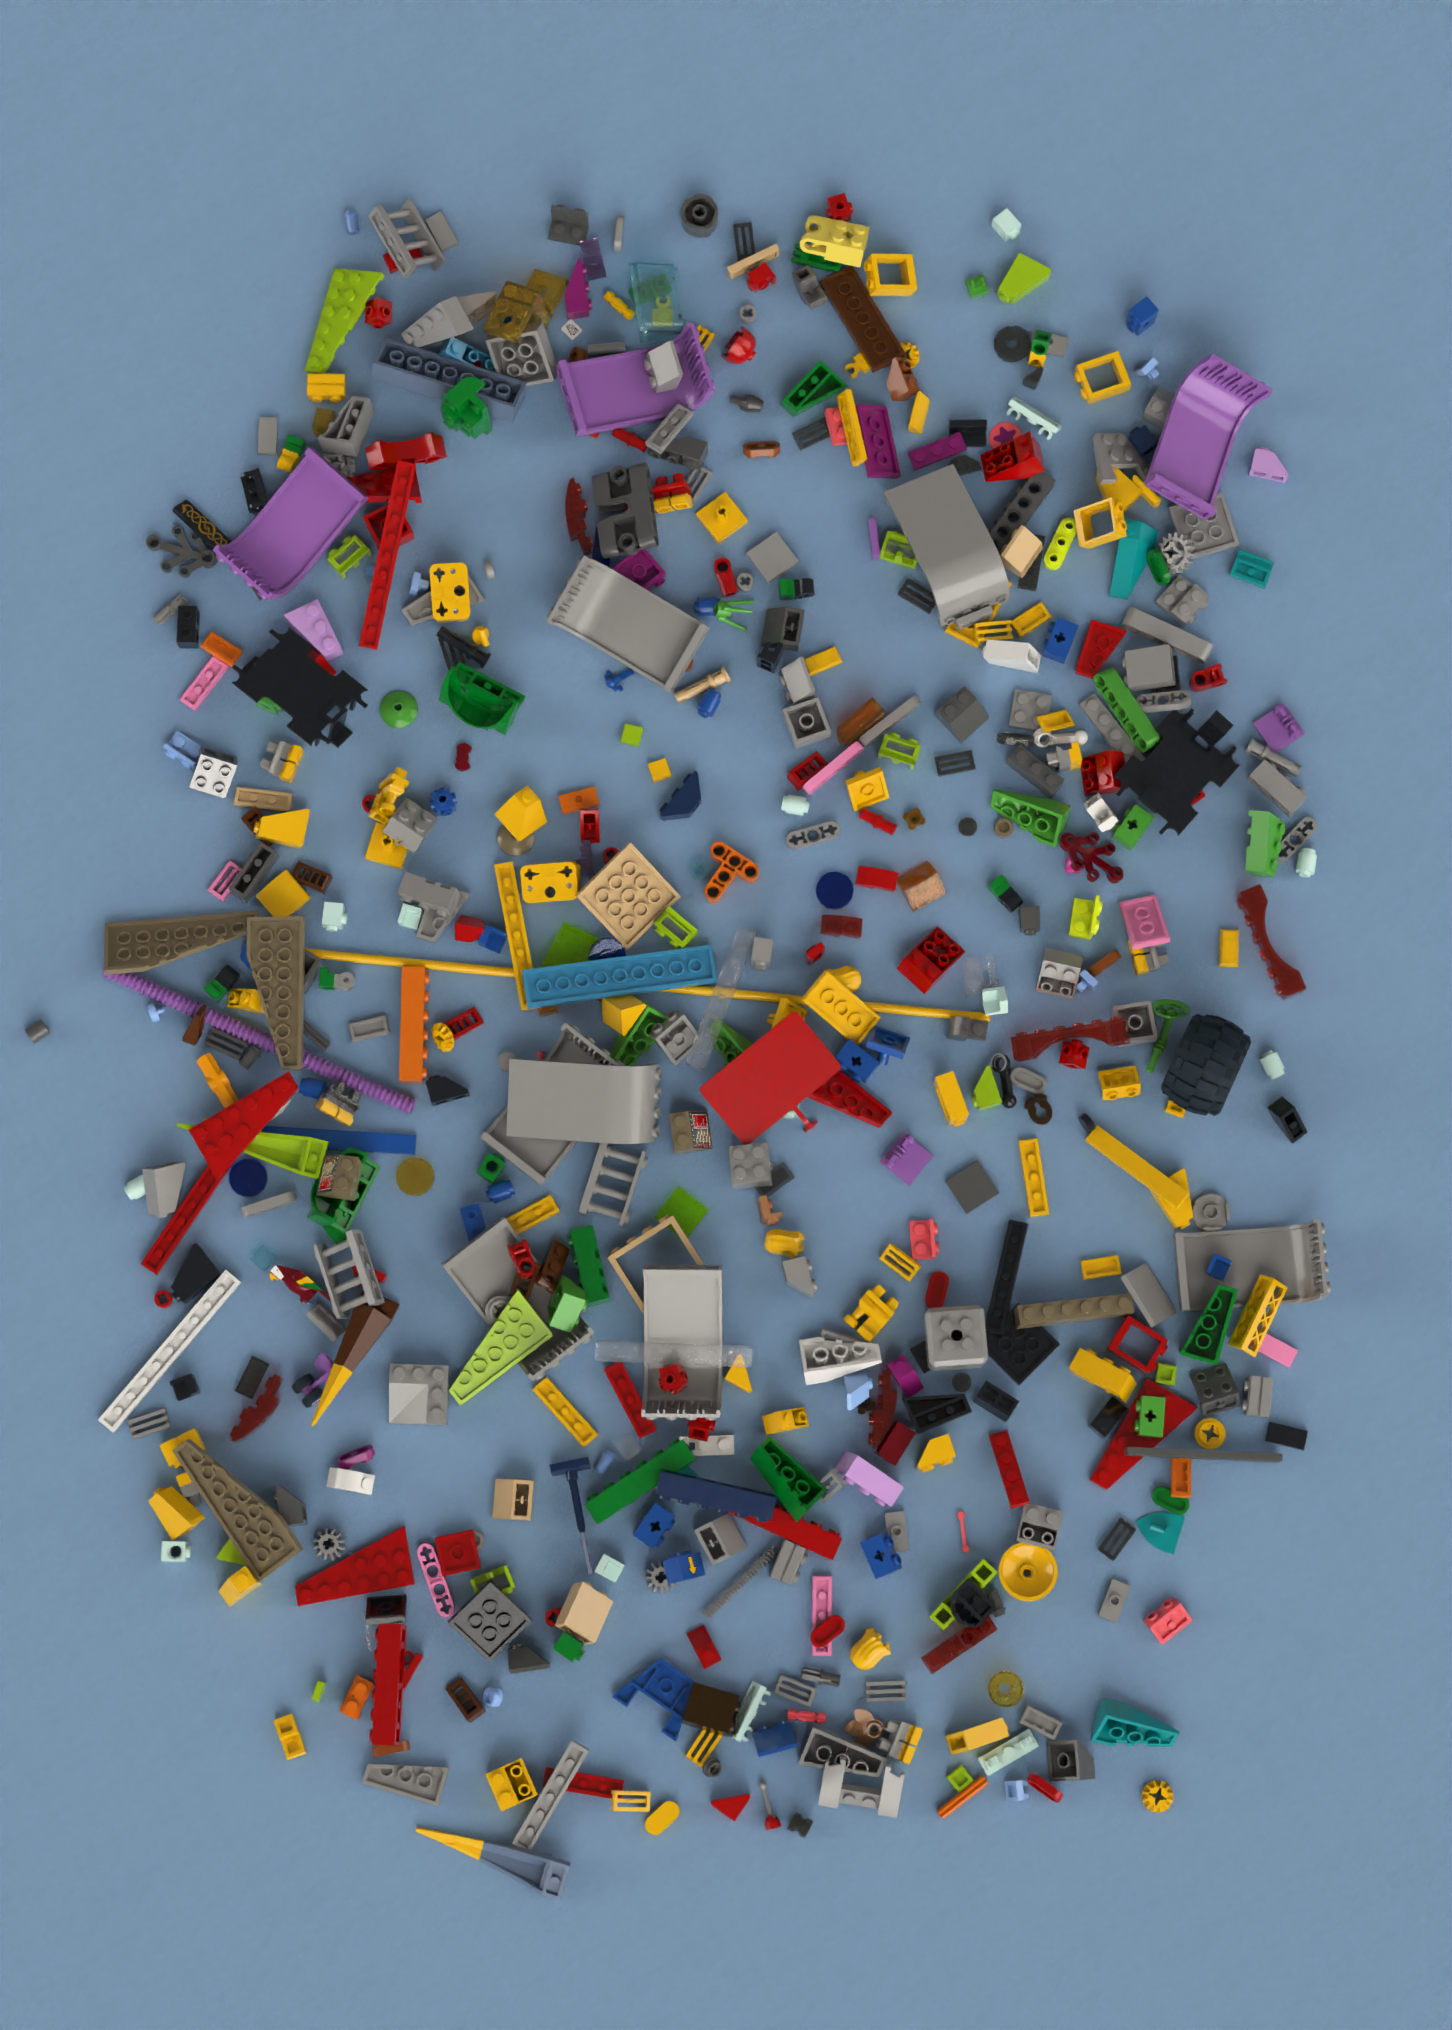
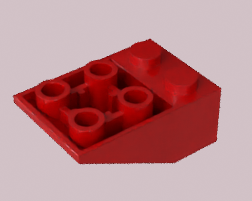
(1013, 460)
(930, 960)

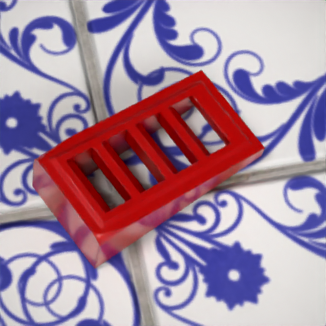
(797, 778)
(451, 1023)

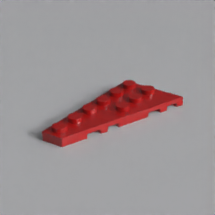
(378, 485)
(850, 1098)
(1114, 1462)

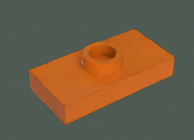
(221, 649)
(577, 800)
(1180, 1477)

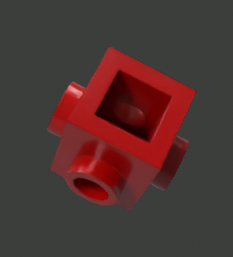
(839, 208)
(378, 313)
(1074, 1054)
(673, 1379)
(700, 1428)

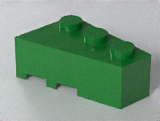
(813, 389)

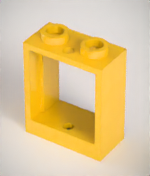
(907, 273)
(1120, 372)
(1084, 524)
(951, 1099)

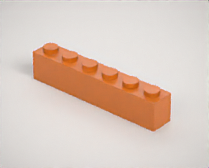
(413, 1025)

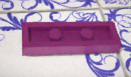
(937, 451)

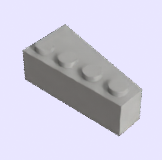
(439, 323)
(831, 1746)

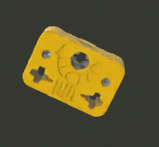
(443, 593)
(536, 888)

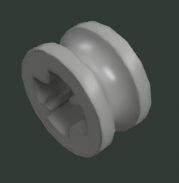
(747, 319)
(745, 576)

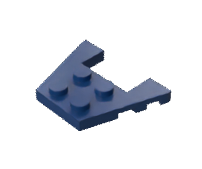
(666, 1687)

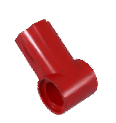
(725, 579)

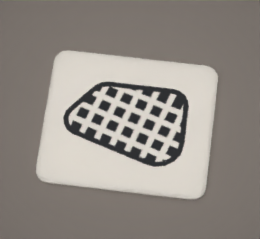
(571, 329)

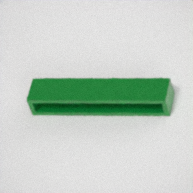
(638, 1482)

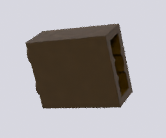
(711, 1709)

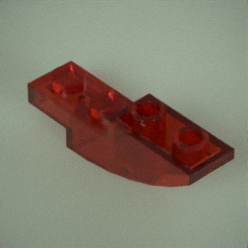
(574, 511)
(254, 1418)
(882, 1418)
(957, 1645)

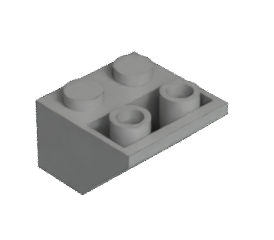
(1059, 973)
(797, 1276)
(1039, 1526)
(720, 1539)

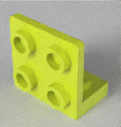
(1084, 918)

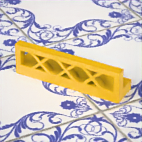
(1255, 1313)

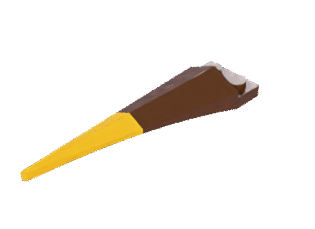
(362, 1332)

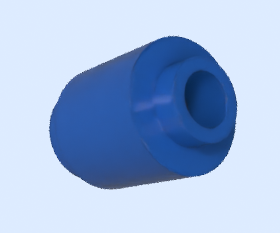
(705, 606)
(708, 703)
(312, 1087)
(500, 1191)

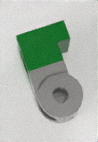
(332, 981)

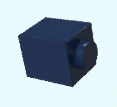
(1142, 440)

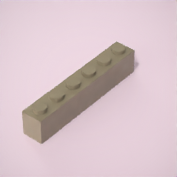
(1073, 1311)

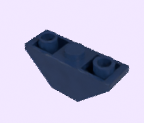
(684, 800)

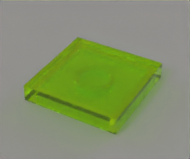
(685, 1210)

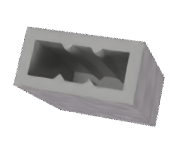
(1149, 668)

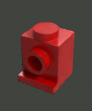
(760, 278)

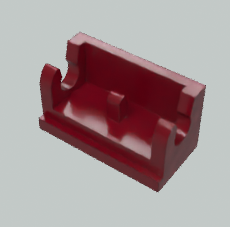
(895, 1443)

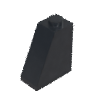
(194, 1275)

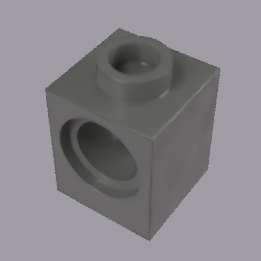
(1029, 920)

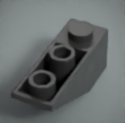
(684, 451)

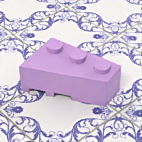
(315, 629)
(868, 1479)

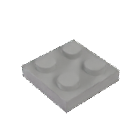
(1027, 707)

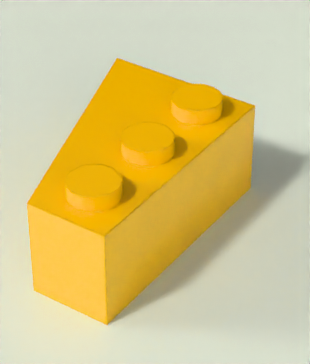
(1103, 1374)

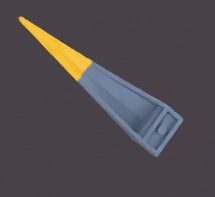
(529, 1867)

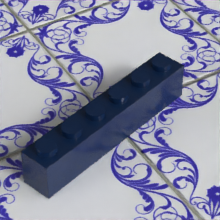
(715, 1494)

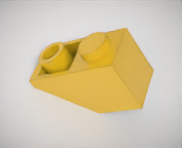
(245, 1000)
(785, 1420)

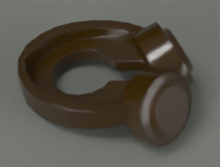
(1042, 1100)

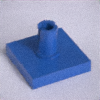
(887, 1043)

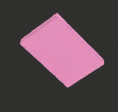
(1144, 922)

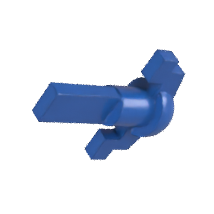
(611, 682)

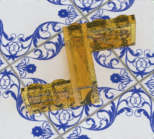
(525, 305)

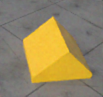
(621, 1012)

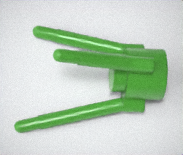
(723, 609)

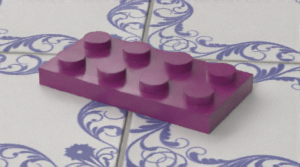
(878, 442)

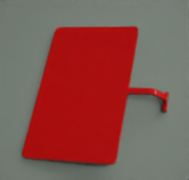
(770, 1078)

